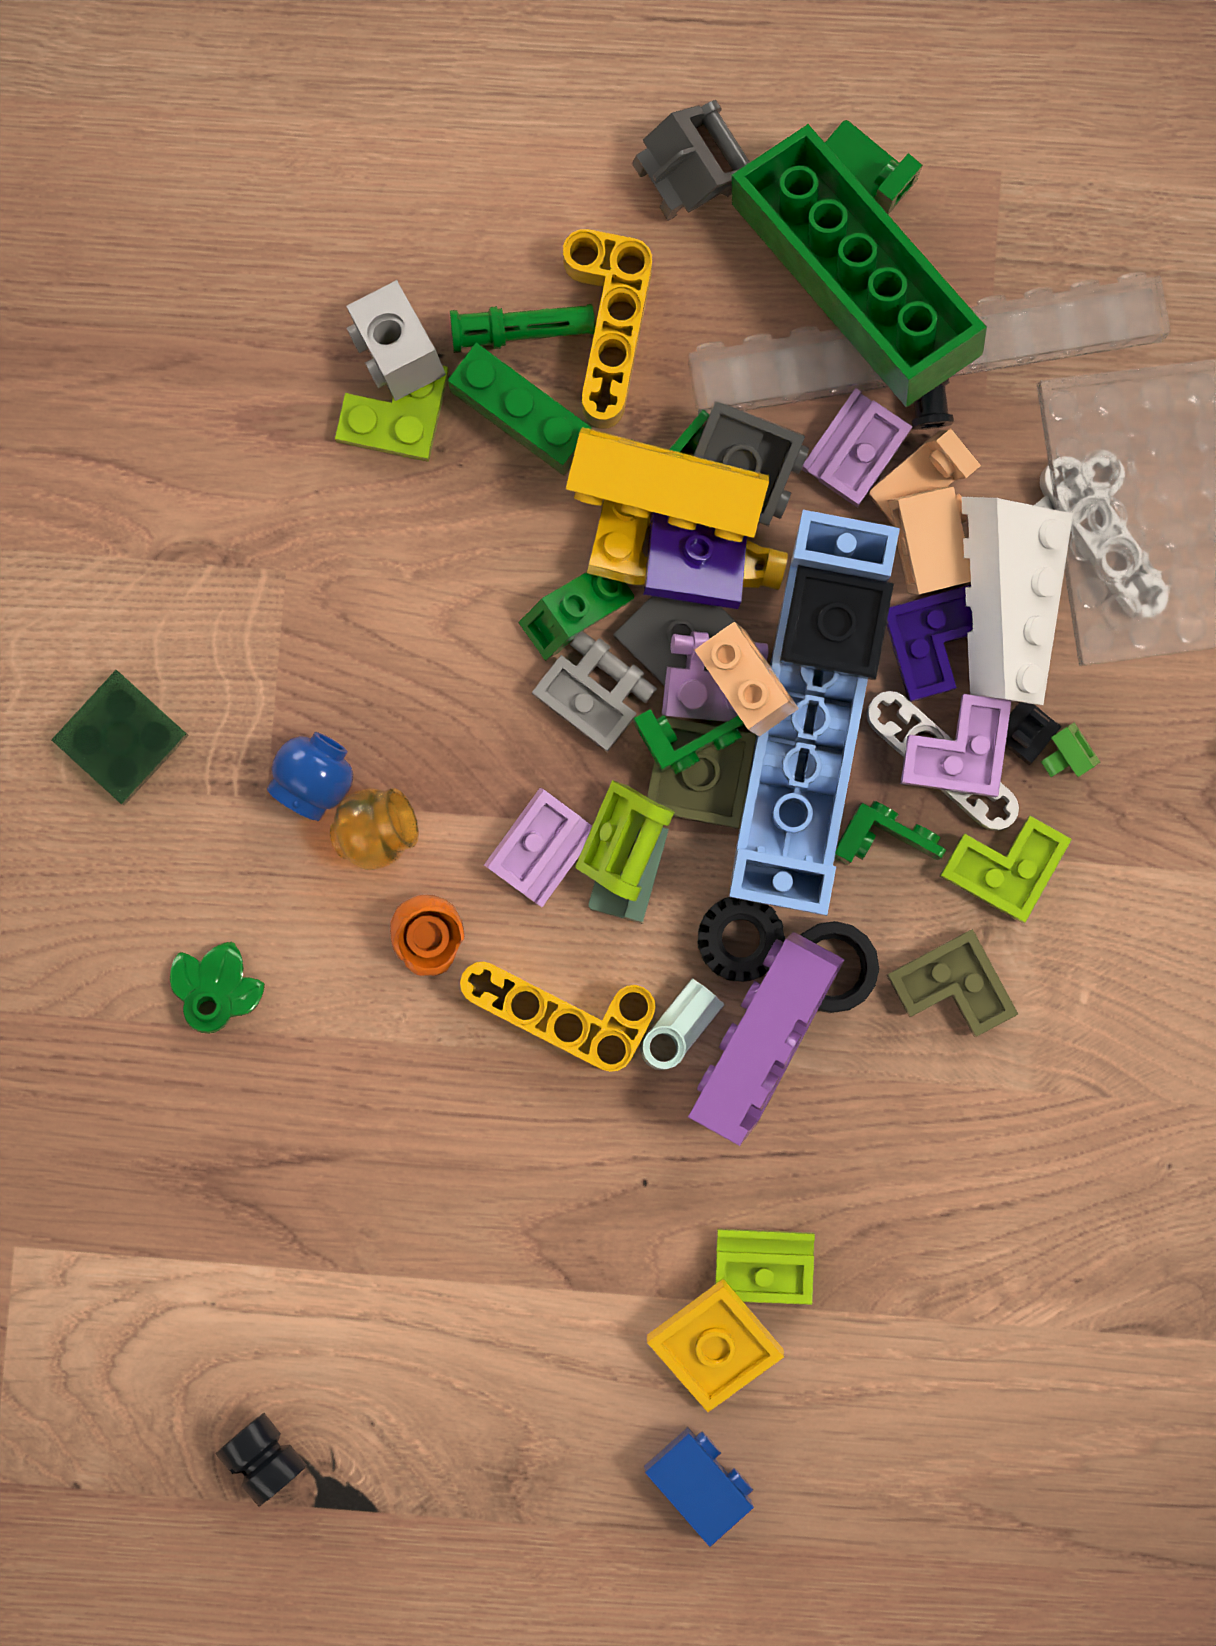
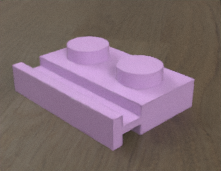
(856, 447)
(540, 847)

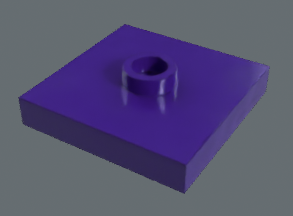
(693, 564)

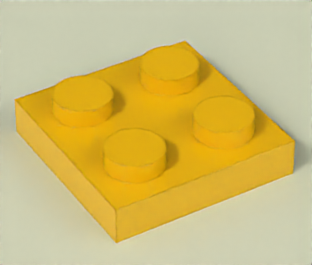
(715, 1345)

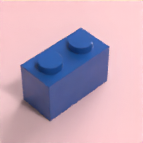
(700, 1486)

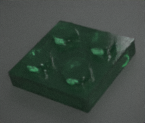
(120, 737)

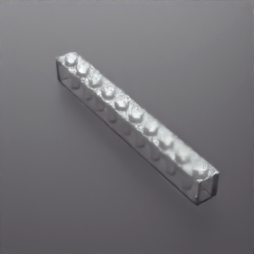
(1017, 334)

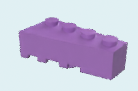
(766, 1037)

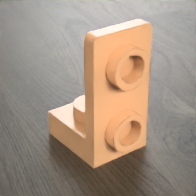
(929, 467)

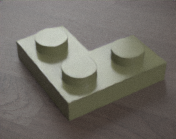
(956, 970)

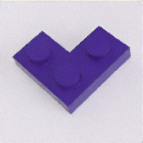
(919, 636)

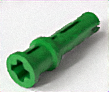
(494, 326)

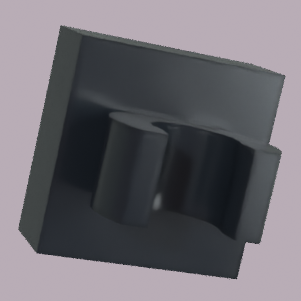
(1029, 731)

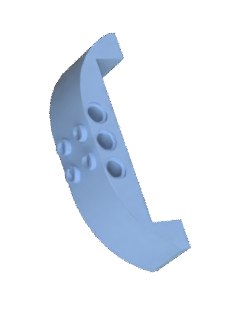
(807, 759)

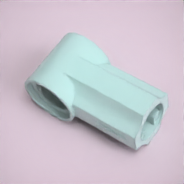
(682, 1022)

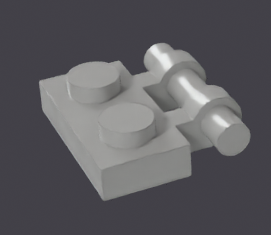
(585, 702)

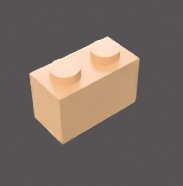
(931, 539)

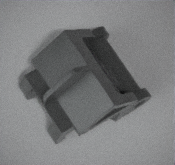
(682, 162)

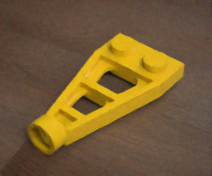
(620, 557)

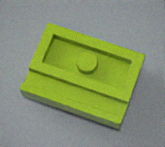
(767, 1265)

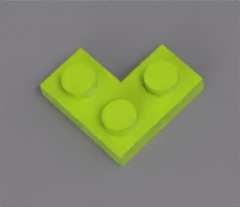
(397, 427)
(1009, 881)

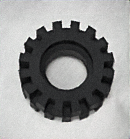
(711, 943)

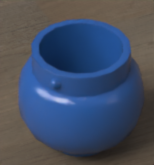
(311, 775)

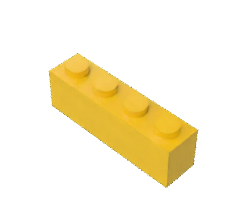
(667, 483)

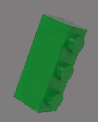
(517, 407)

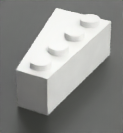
(1013, 595)

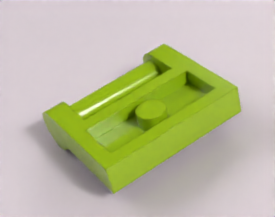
(613, 836)

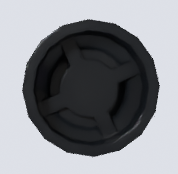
(261, 1459)

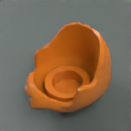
(426, 934)

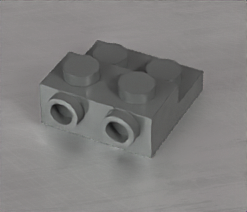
(757, 446)

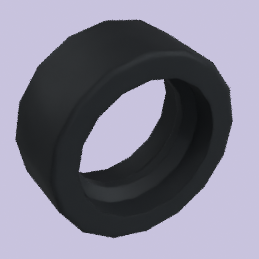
(868, 962)

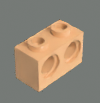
(746, 679)

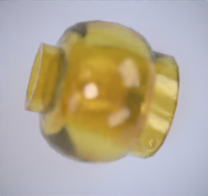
(374, 828)

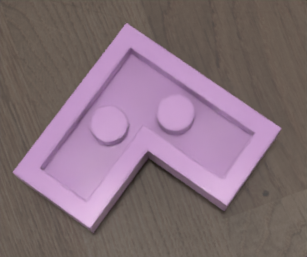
(971, 761)

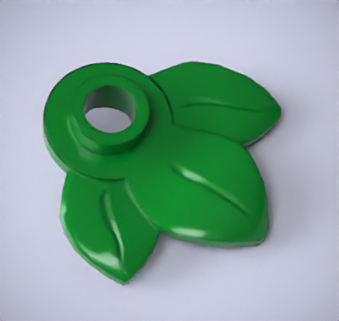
(216, 980)

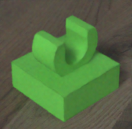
(1072, 752)

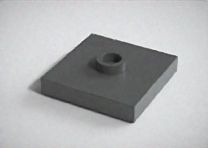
(651, 628)

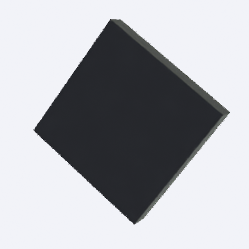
(836, 622)

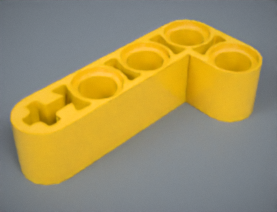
(610, 331)
(552, 1008)

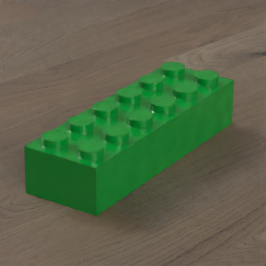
(858, 265)

